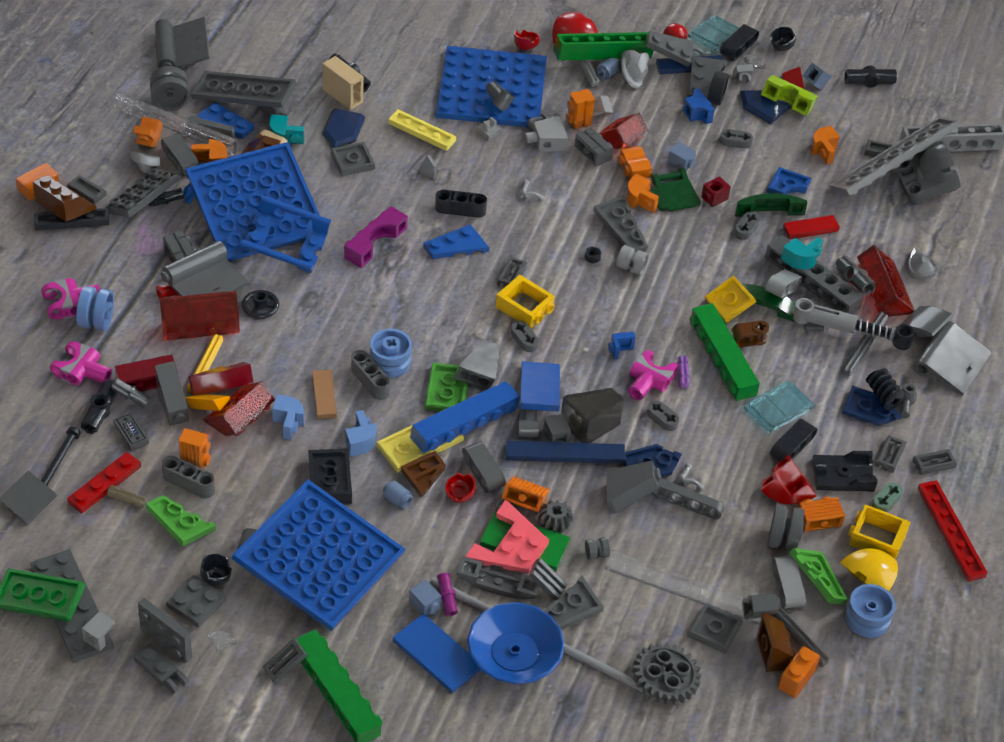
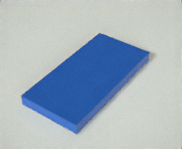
(540, 386)
(436, 653)

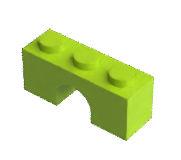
(779, 89)

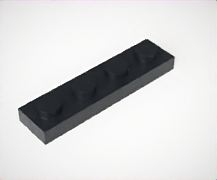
(49, 220)

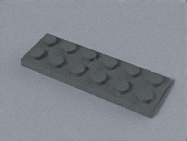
(243, 89)
(65, 566)

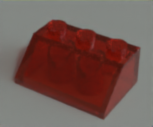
(241, 409)

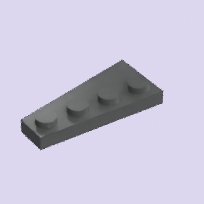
(620, 222)

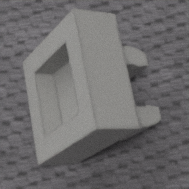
(743, 70)
(489, 129)

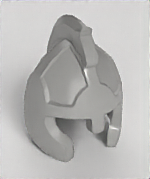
(634, 67)

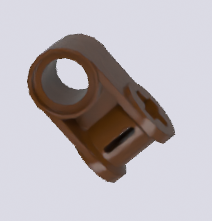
(749, 334)

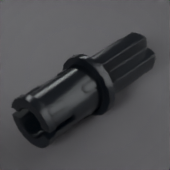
(167, 197)

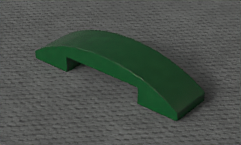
(771, 202)
(764, 298)

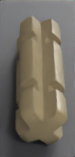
(126, 496)

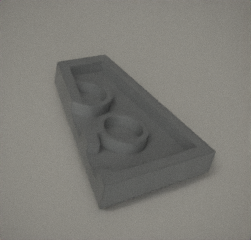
(670, 46)

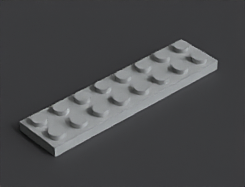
(895, 155)

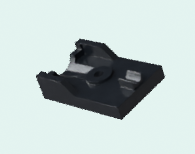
(331, 472)
(858, 474)

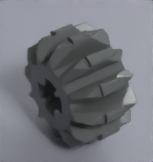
(556, 516)

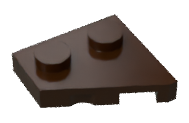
(423, 472)

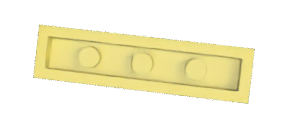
(422, 130)

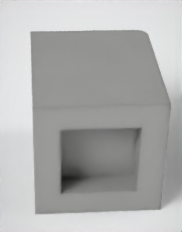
(601, 106)
(96, 629)

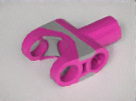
(68, 296)
(82, 365)
(650, 375)

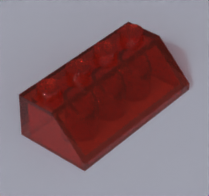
(890, 290)
(199, 315)

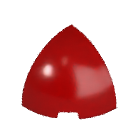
(572, 24)
(787, 484)

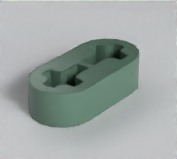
(884, 495)

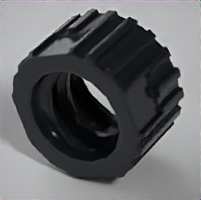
(592, 250)

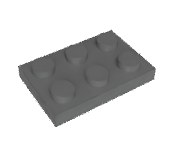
(165, 630)

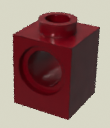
(715, 191)

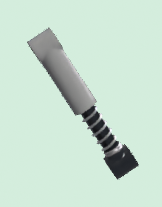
(807, 312)

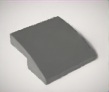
(928, 320)

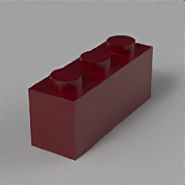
(141, 373)

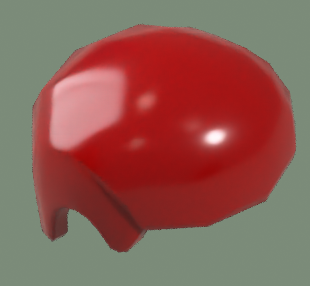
(676, 30)
(526, 39)
(460, 488)

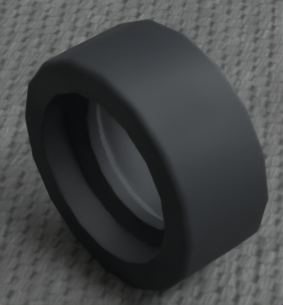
(718, 87)

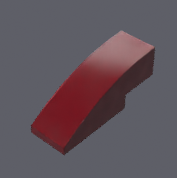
(221, 378)

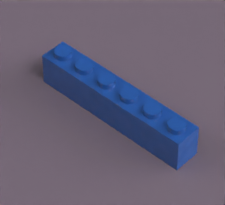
(464, 417)

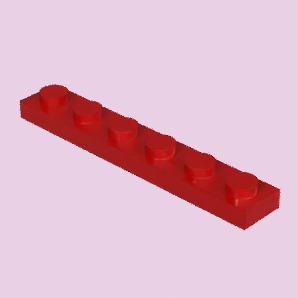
(952, 531)

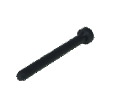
(72, 433)

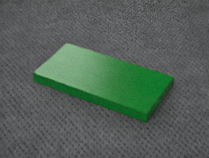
(552, 554)
(40, 594)

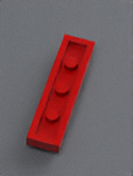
(98, 485)

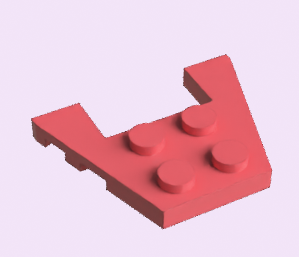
(519, 546)

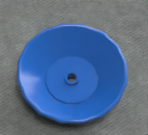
(519, 629)

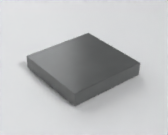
(352, 159)
(27, 497)
(715, 628)

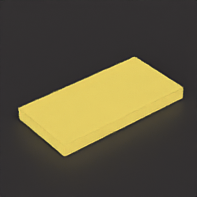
(400, 448)

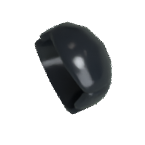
(782, 38)
(215, 569)

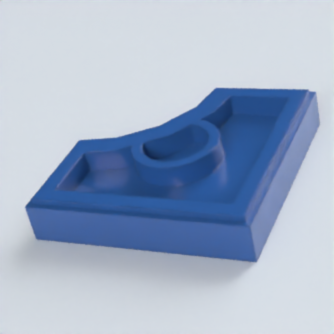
(788, 182)

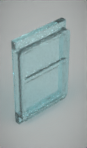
(713, 32)
(779, 406)

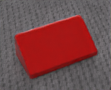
(794, 76)

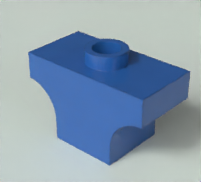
(698, 107)

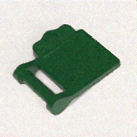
(674, 194)

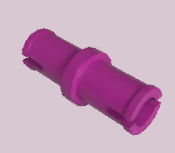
(447, 593)

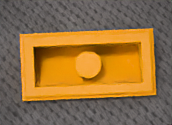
(207, 402)

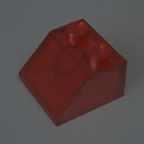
(625, 131)

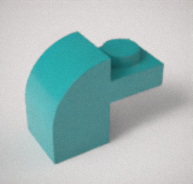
(292, 134)
(801, 255)

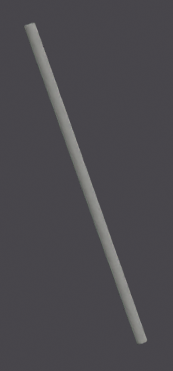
(568, 649)

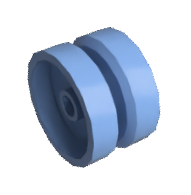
(95, 308)
(391, 351)
(870, 611)

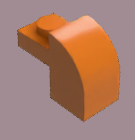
(148, 132)
(824, 143)
(209, 152)
(639, 194)

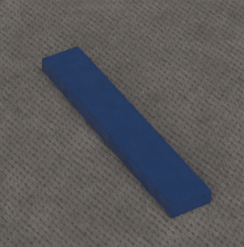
(565, 452)

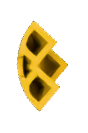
(872, 567)

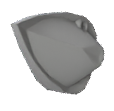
(144, 161)
(921, 266)

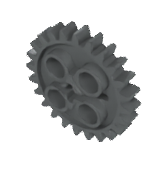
(666, 673)

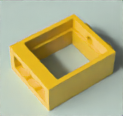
(520, 284)
(882, 520)

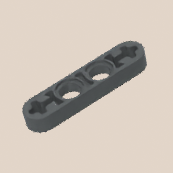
(707, 506)

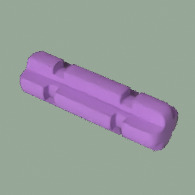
(683, 372)

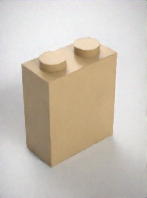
(342, 82)

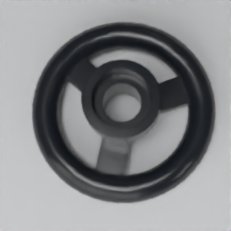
(260, 300)

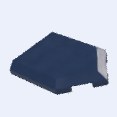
(762, 106)
(343, 127)
(868, 408)
(662, 458)

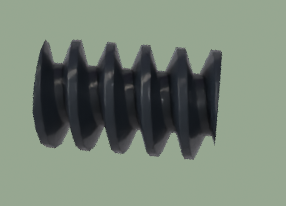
(885, 388)

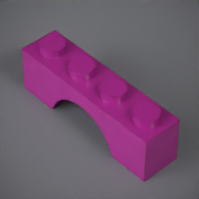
(388, 224)

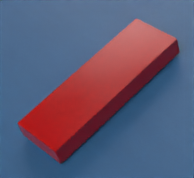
(811, 227)

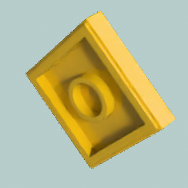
(730, 299)

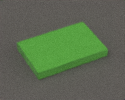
(443, 388)

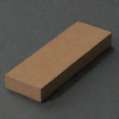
(324, 394)

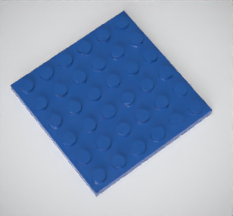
(471, 69)
(232, 190)
(318, 554)

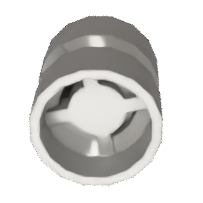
(628, 255)

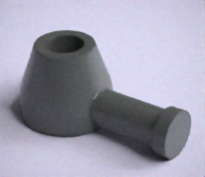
(908, 399)

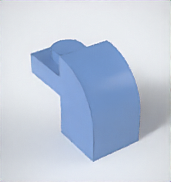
(290, 412)
(362, 437)

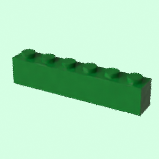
(599, 45)
(724, 352)
(338, 689)

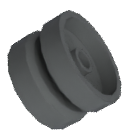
(169, 88)
(785, 527)

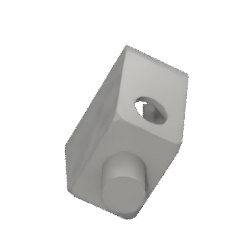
(548, 135)

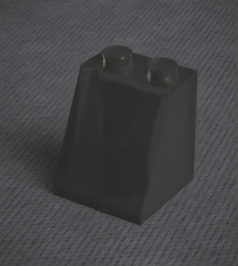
(592, 413)

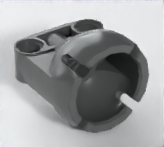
(928, 174)

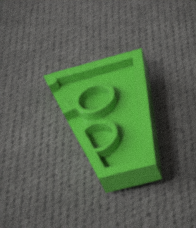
(178, 522)
(820, 573)

